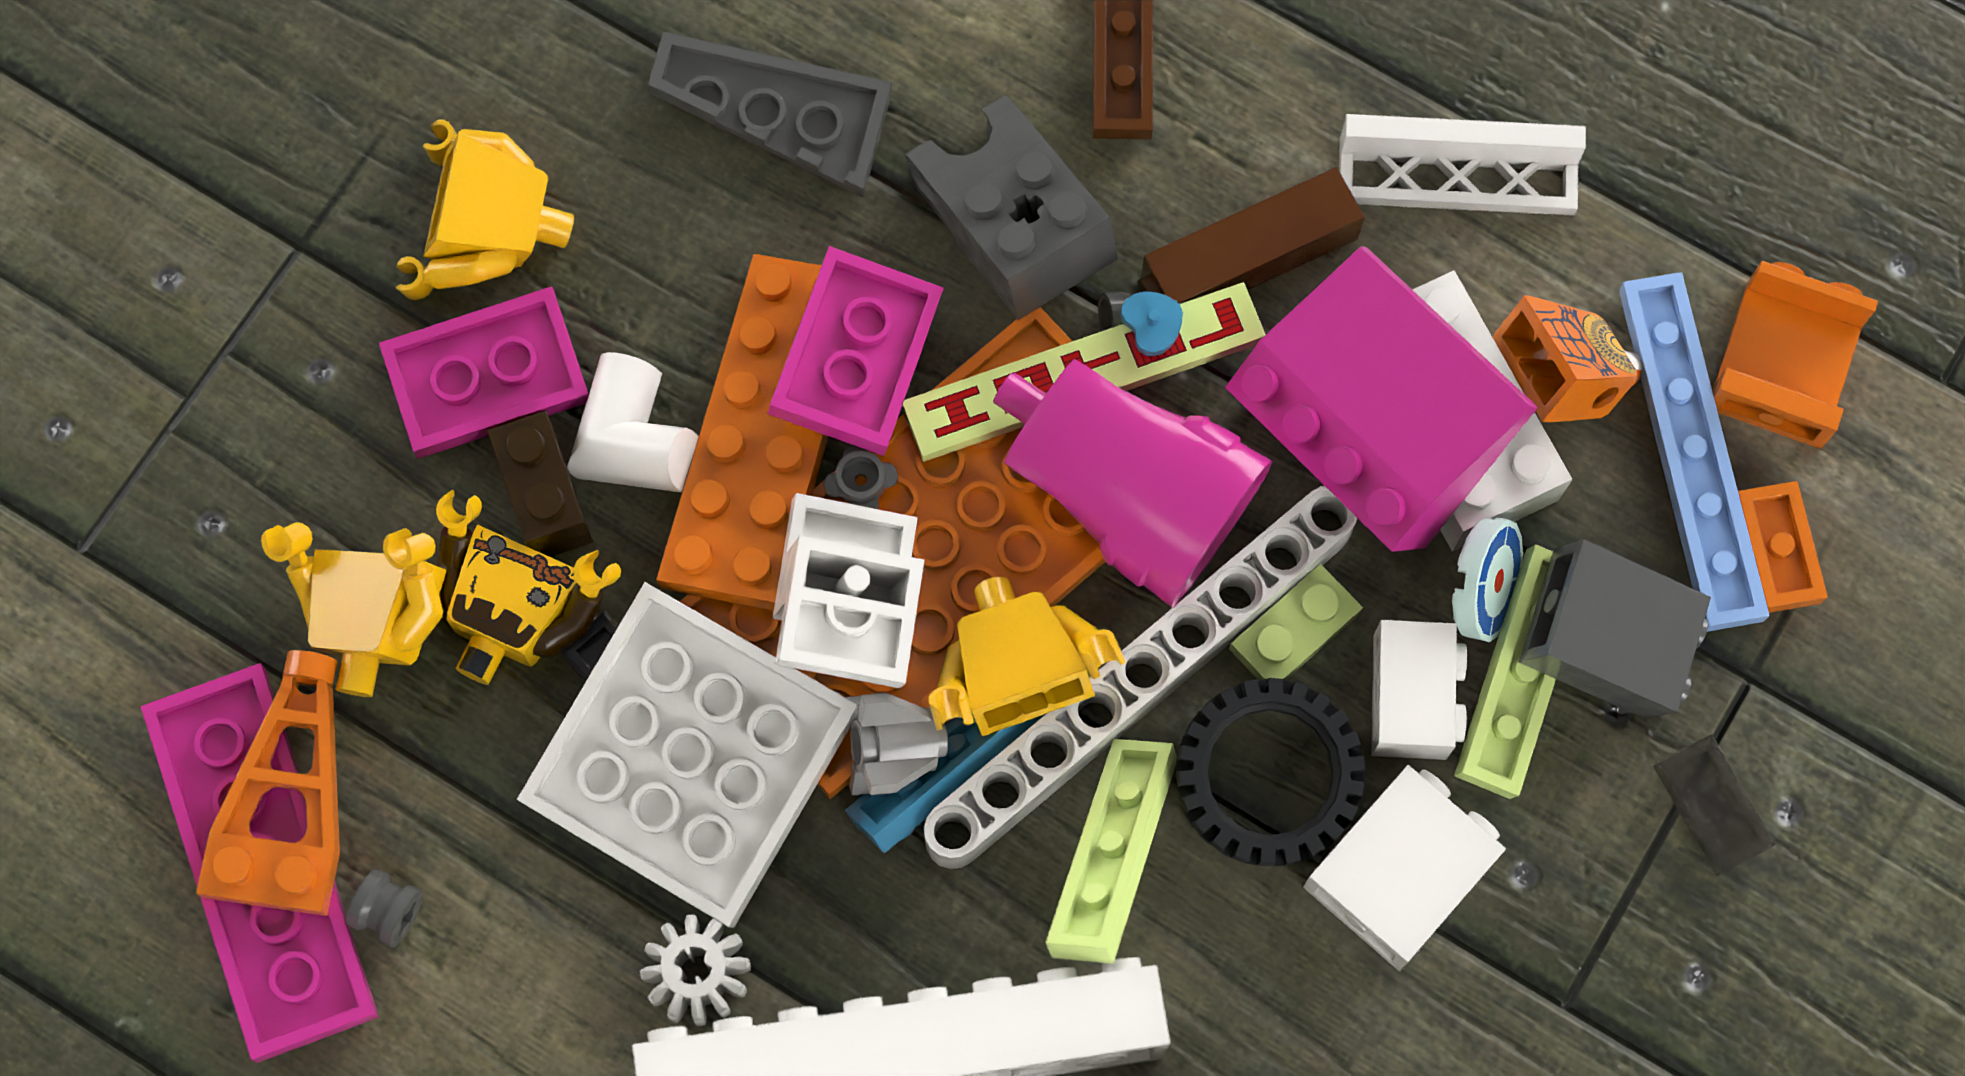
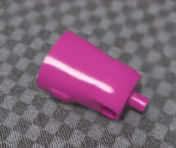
(1135, 476)

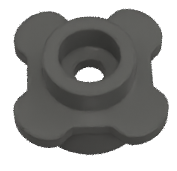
(857, 463)

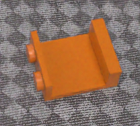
(1791, 353)

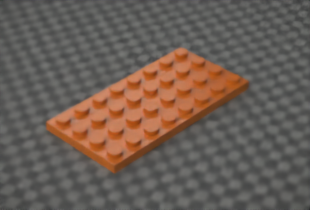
(970, 527)

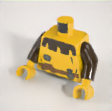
(511, 595)

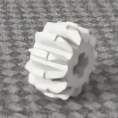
(674, 980)

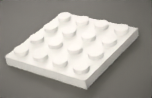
(689, 754)

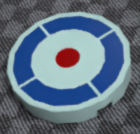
(1491, 565)

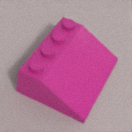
(1381, 401)

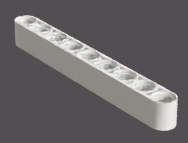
(1130, 703)

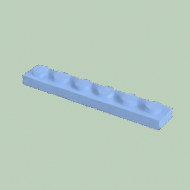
(1693, 450)

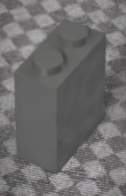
(1616, 630)

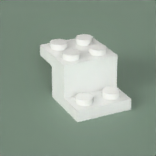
(847, 591)

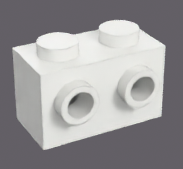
(1417, 690)

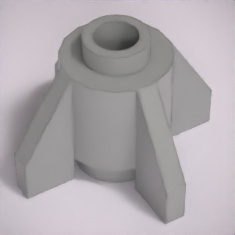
(892, 744)

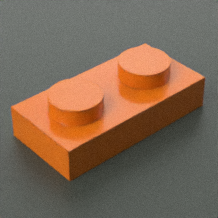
(1783, 546)

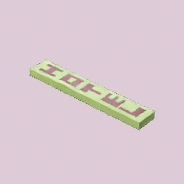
(965, 410)

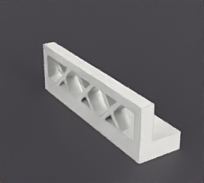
(1465, 144)

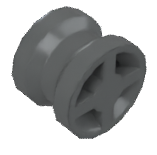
(384, 907)

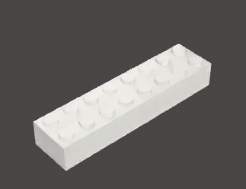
(995, 1031)

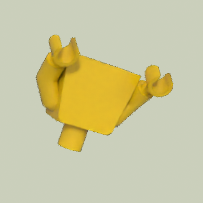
(483, 212)
(363, 602)
(1018, 660)

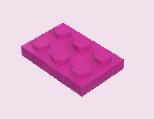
(855, 351)
(483, 371)

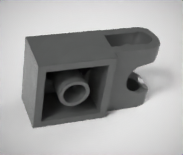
(1016, 211)

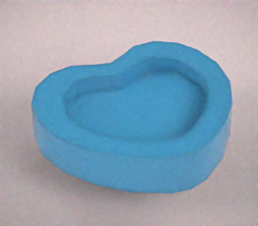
(1153, 320)

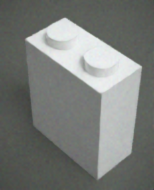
(1405, 865)

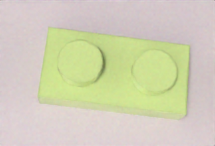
(1296, 626)

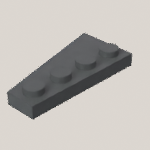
(785, 106)

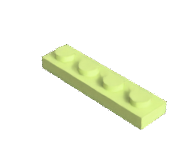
(1511, 697)
(1112, 851)

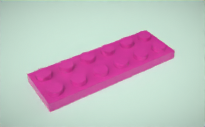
(285, 969)

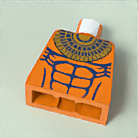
(1565, 360)

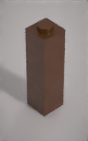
(1257, 241)

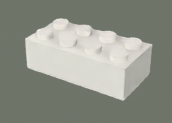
(1529, 469)

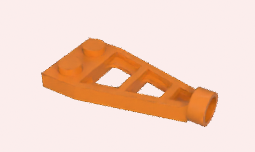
(273, 871)

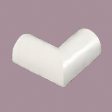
(615, 436)

